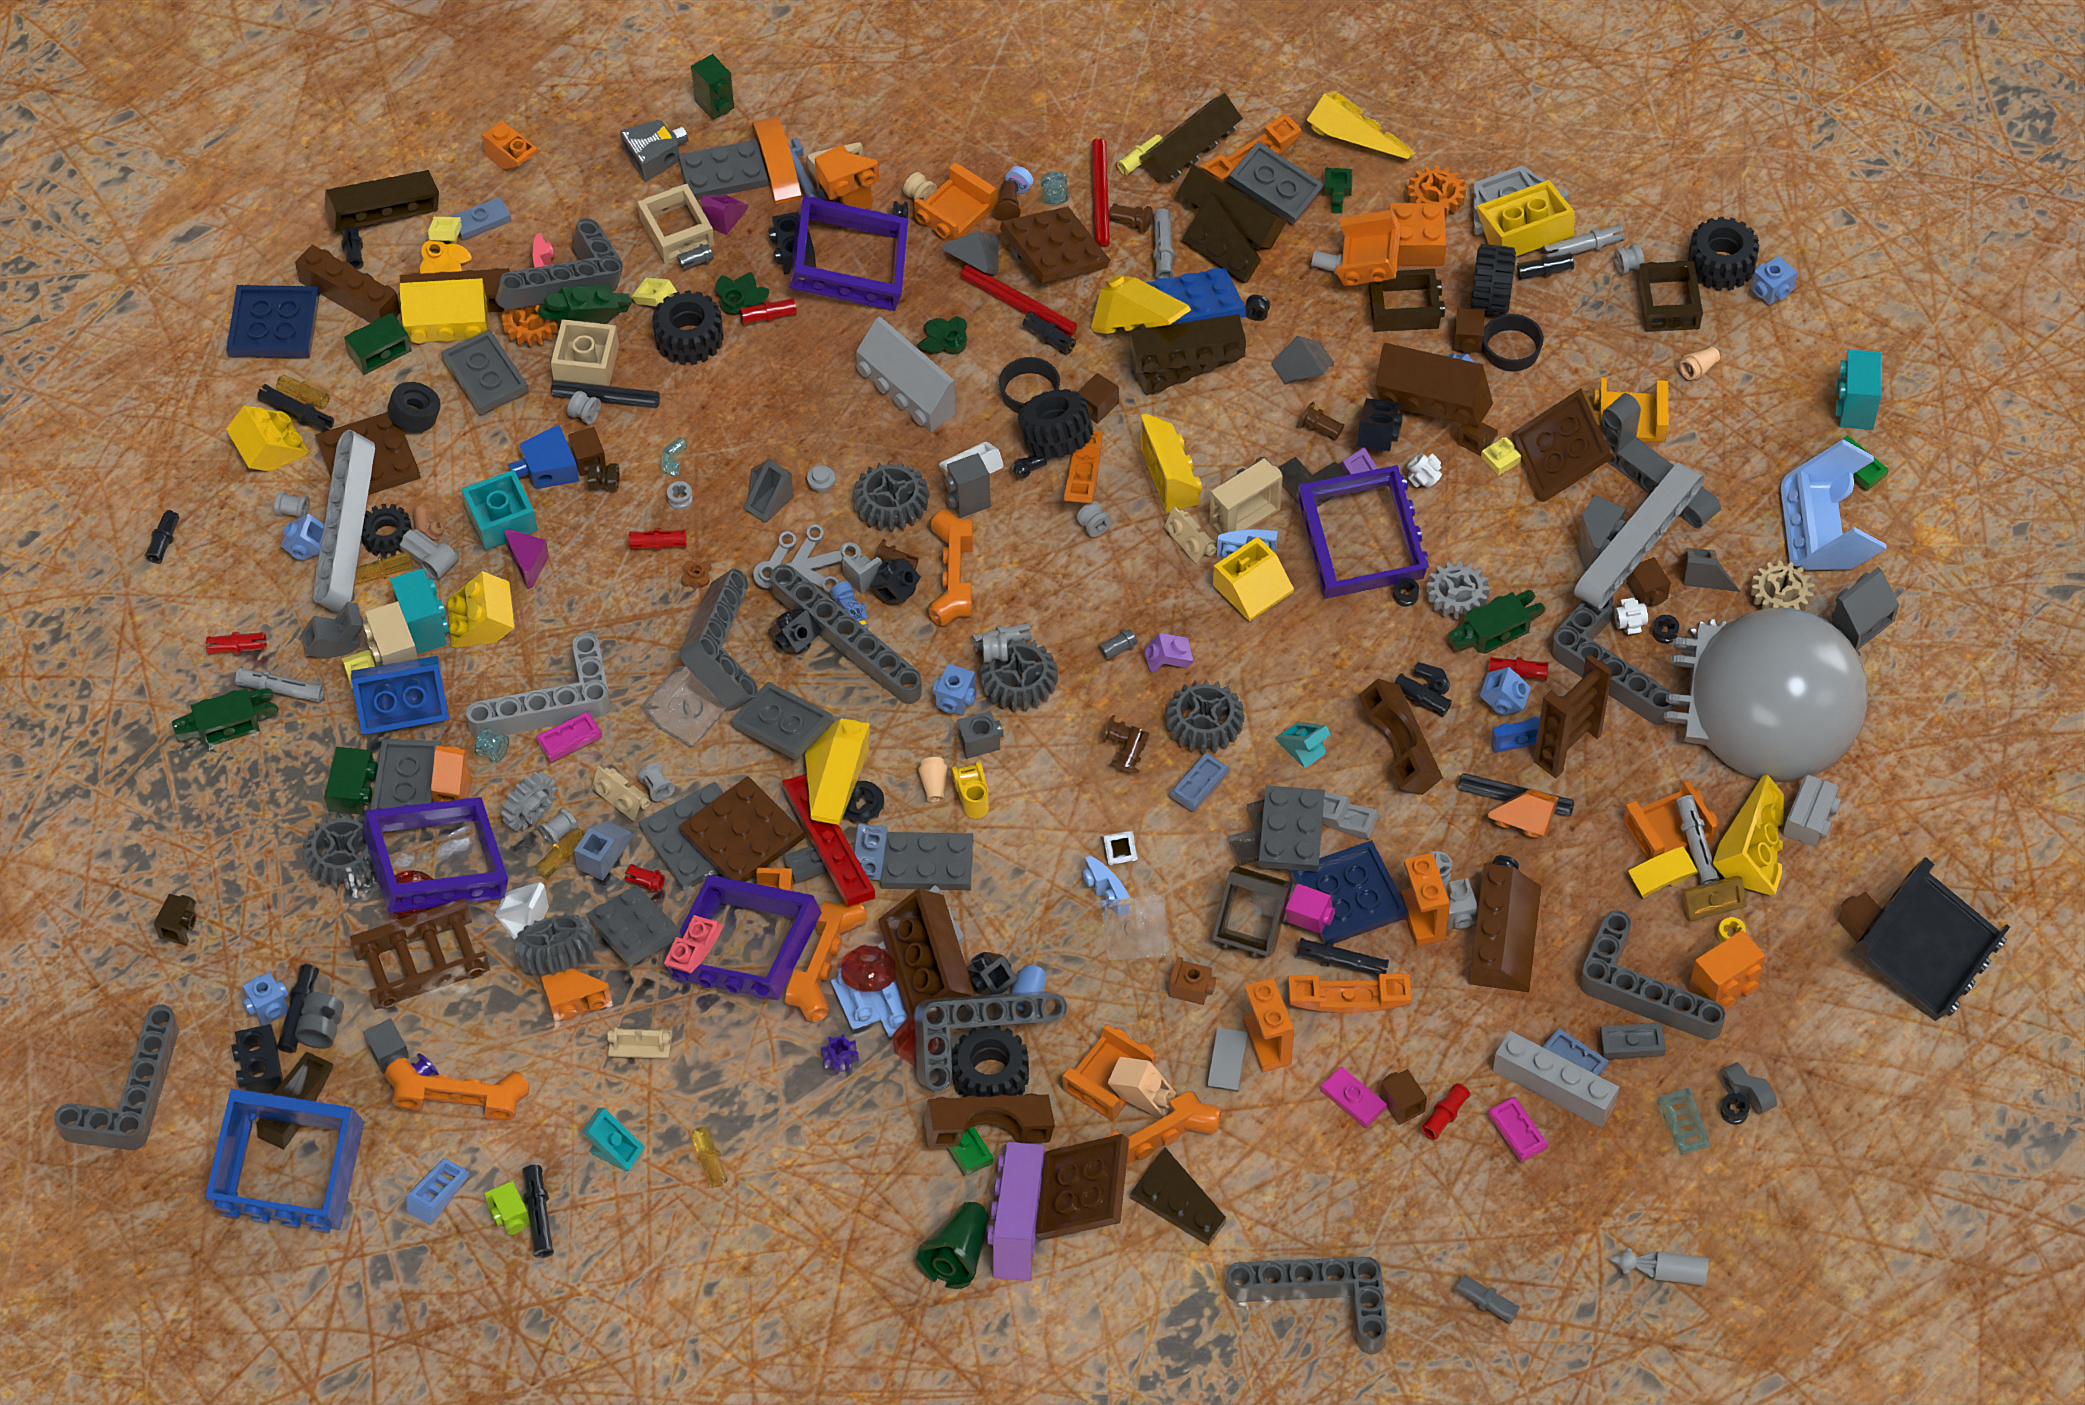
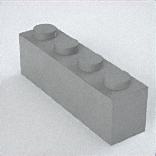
(1556, 1079)

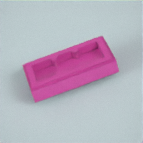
(569, 736)
(1353, 1097)
(1517, 1129)

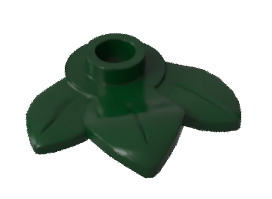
(741, 291)
(945, 335)

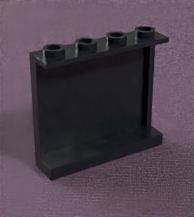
(1929, 942)

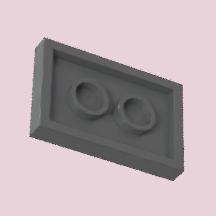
(724, 169)
(1276, 182)
(484, 372)
(782, 720)
(404, 773)
(1291, 828)
(927, 860)
(633, 925)

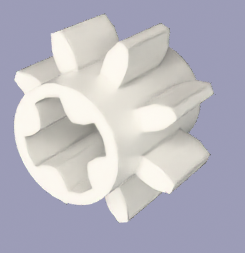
(1424, 470)
(1631, 616)

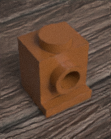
(1191, 982)

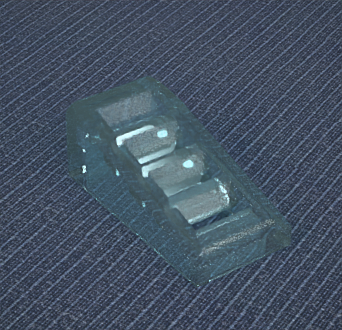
(1685, 1097)

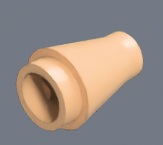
(1698, 363)
(933, 777)

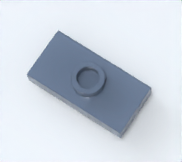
(483, 218)
(1200, 782)
(1576, 1052)

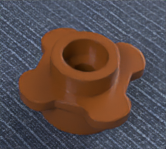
(696, 580)

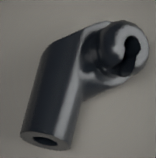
(1023, 466)
(1436, 677)

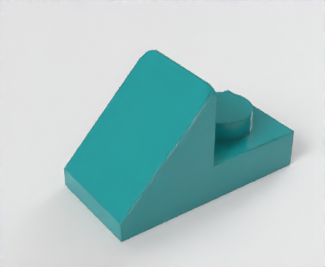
(1304, 742)
(612, 1140)

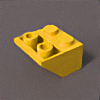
(266, 438)
(1252, 579)
(480, 611)

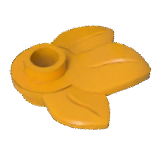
(447, 260)

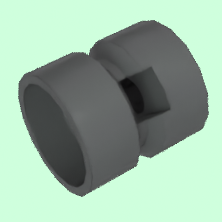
(319, 1020)

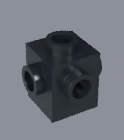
(895, 581)
(794, 631)
(990, 974)

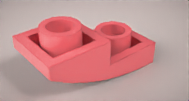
(542, 251)
(697, 942)

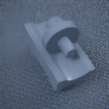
(870, 848)

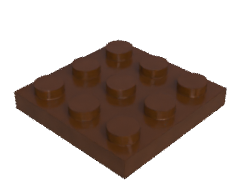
(1054, 244)
(1563, 445)
(392, 457)
(742, 831)
(1082, 1187)

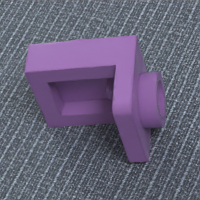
(1358, 463)
(1168, 650)

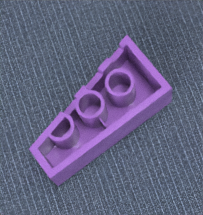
(1016, 1211)

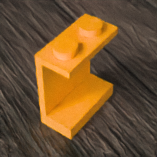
(1654, 409)

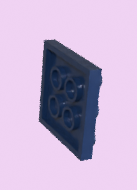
(273, 321)
(1358, 890)

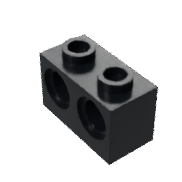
(783, 236)
(1379, 424)
(262, 1060)

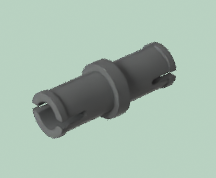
(1487, 1298)

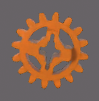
(1437, 187)
(529, 325)

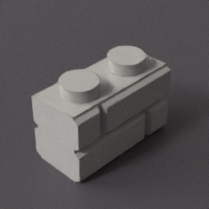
(1811, 811)

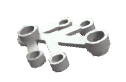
(801, 561)

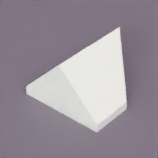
(522, 908)

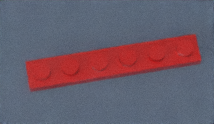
(831, 846)

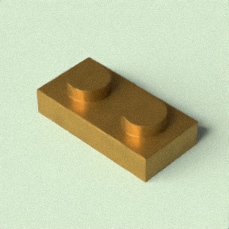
(1714, 898)

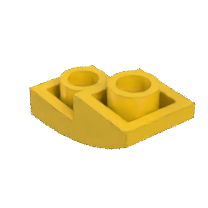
(1663, 870)

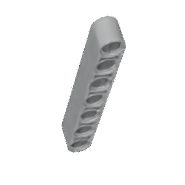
(344, 521)
(1638, 535)

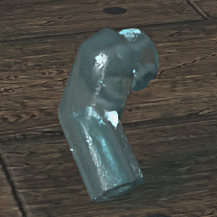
(669, 455)

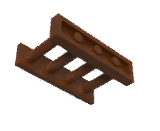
(1571, 716)
(412, 929)

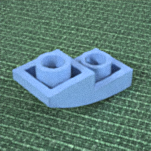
(1232, 541)
(1103, 880)

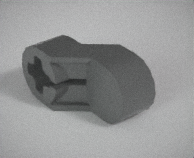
(1753, 1088)

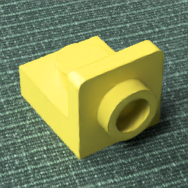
(653, 291)

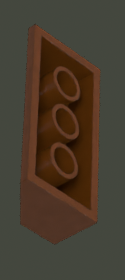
(1433, 384)
(1505, 929)
(925, 951)

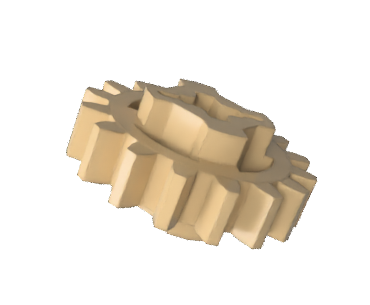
(1770, 582)

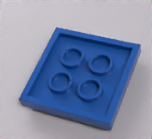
(1207, 294)

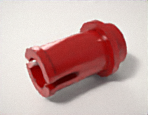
(645, 878)

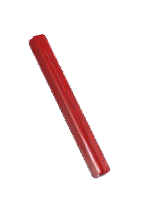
(1100, 191)
(1016, 298)

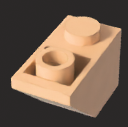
(1142, 1086)

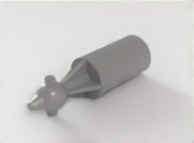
(1666, 1266)

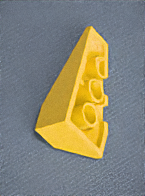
(1753, 840)

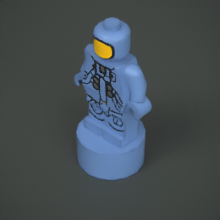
(844, 596)

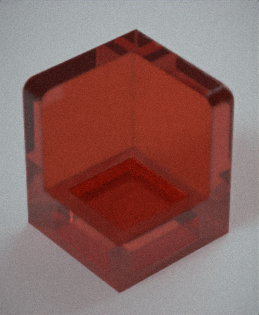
(905, 1041)

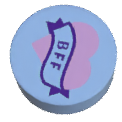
(1021, 177)

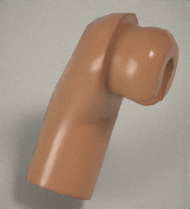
(421, 523)

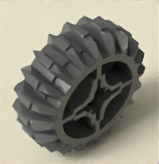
(891, 496)
(1036, 671)
(1202, 725)
(341, 861)
(554, 944)

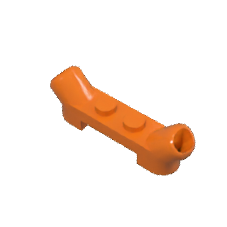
(958, 597)
(805, 987)
(498, 1098)
(1185, 1115)

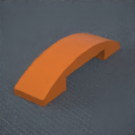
(1278, 137)
(777, 159)
(1084, 471)
(1349, 995)

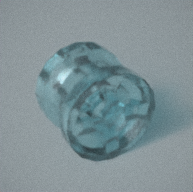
(1055, 188)
(491, 745)

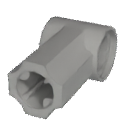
(432, 557)

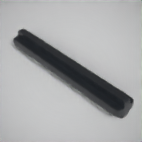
(607, 393)
(1505, 791)

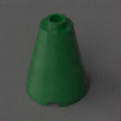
(955, 1247)

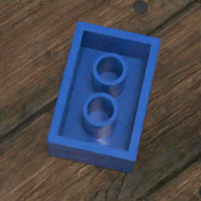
(399, 695)

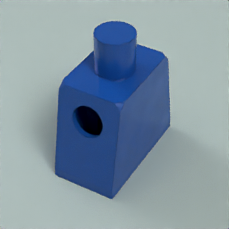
(546, 460)

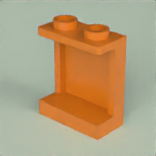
(956, 204)
(1369, 248)
(1658, 824)
(1426, 900)
(1269, 1026)
(1091, 1077)

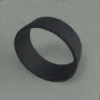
(1517, 323)
(1024, 366)

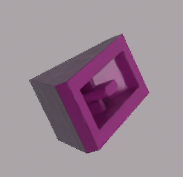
(722, 211)
(528, 555)

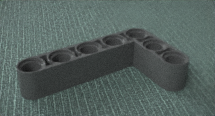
(597, 266)
(1644, 464)
(703, 644)
(1626, 678)
(1642, 986)
(975, 1017)
(136, 1090)
(1318, 1287)

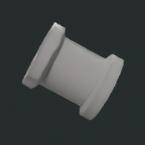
(291, 504)
(656, 782)
(558, 826)

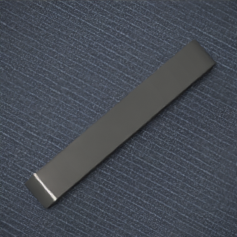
(852, 644)

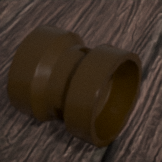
(603, 476)

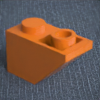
(507, 146)
(846, 173)
(450, 774)
(1529, 811)
(574, 993)

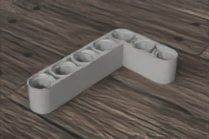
(548, 700)

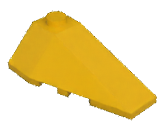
(1343, 120)
(1134, 303)
(834, 767)

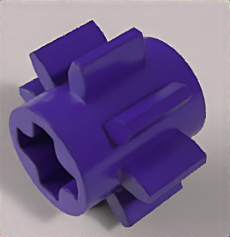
(841, 1046)

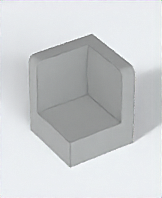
(860, 572)

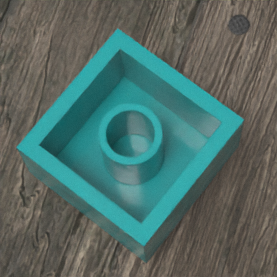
(1859, 389)
(498, 506)
(421, 609)

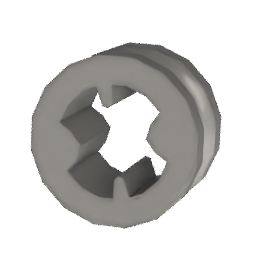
(679, 487)

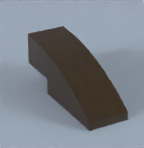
(302, 1082)

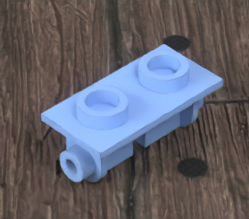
(856, 1004)
(890, 1007)

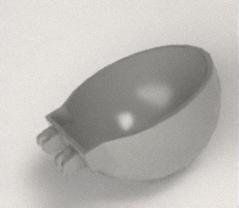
(1772, 693)

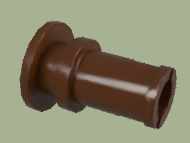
(1008, 205)
(1133, 216)
(1321, 422)
(890, 553)
(1117, 731)
(1130, 754)

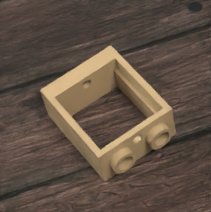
(674, 244)
(1246, 498)

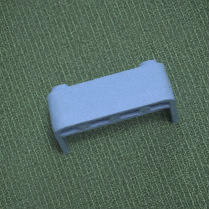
(1813, 514)

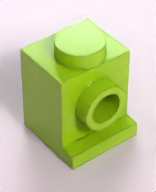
(507, 1208)

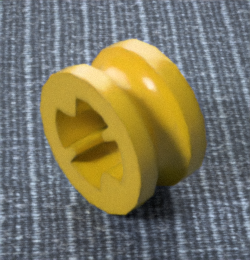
(1730, 922)

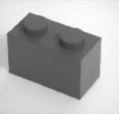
(968, 485)

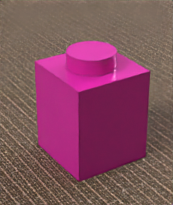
(1310, 909)

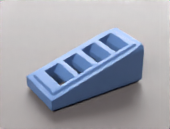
(427, 1207)

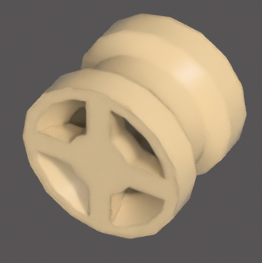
(918, 187)

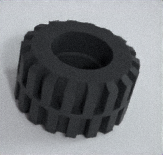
(1726, 237)
(1493, 279)
(690, 344)
(1055, 423)
(990, 1045)

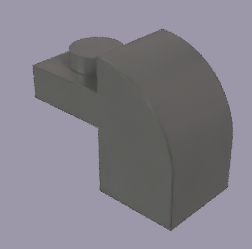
(333, 637)

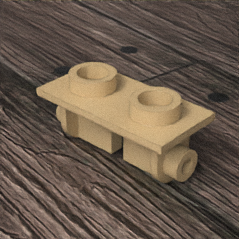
(1186, 533)
(614, 789)
(639, 1043)

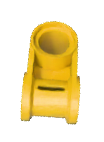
(971, 785)

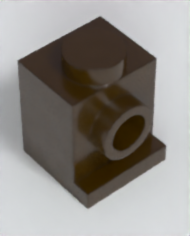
(176, 919)

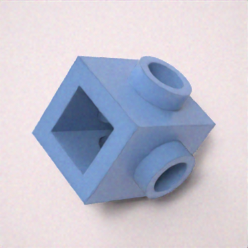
(1774, 280)
(303, 537)
(955, 689)
(1505, 691)
(265, 998)

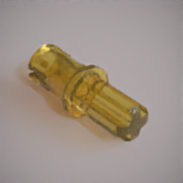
(303, 391)
(383, 567)
(559, 854)
(709, 1157)

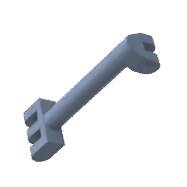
(806, 184)

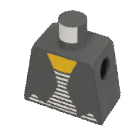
(652, 147)

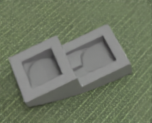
(1348, 818)
(1227, 1059)

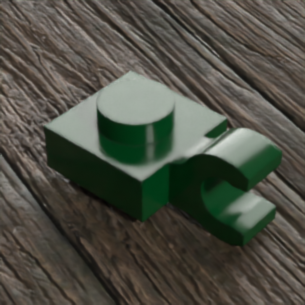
(1338, 184)

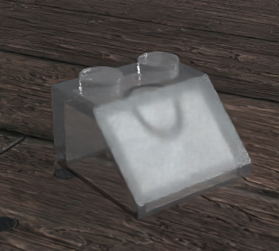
(683, 707)
(1135, 927)

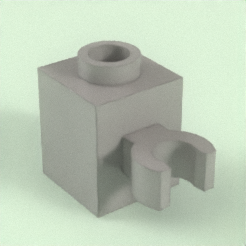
(1463, 905)

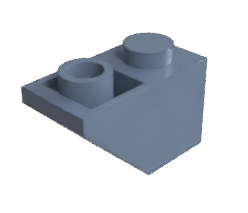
(601, 848)

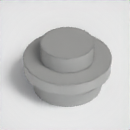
(821, 478)

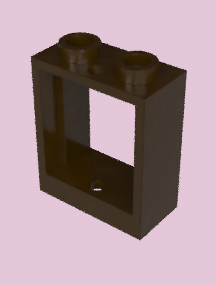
(1659, 317)
(1407, 318)
(1257, 882)

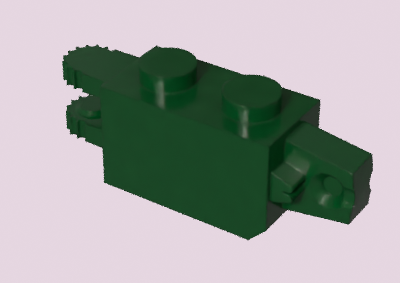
(584, 304)
(1496, 623)
(226, 716)

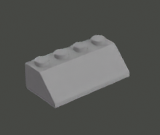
(906, 375)

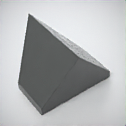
(976, 249)
(1302, 360)
(768, 490)
(1705, 571)

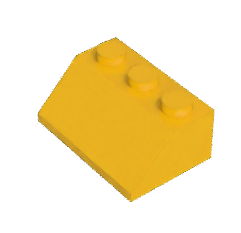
(1527, 218)
(444, 310)
(1168, 464)

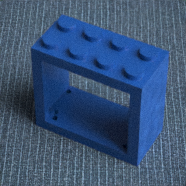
(231, 1150)

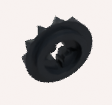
(874, 802)

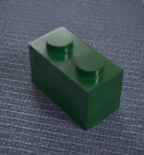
(712, 86)
(377, 343)
(350, 780)

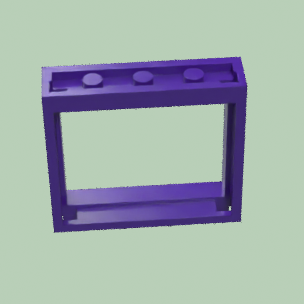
(842, 285)
(1351, 483)
(436, 891)
(760, 898)

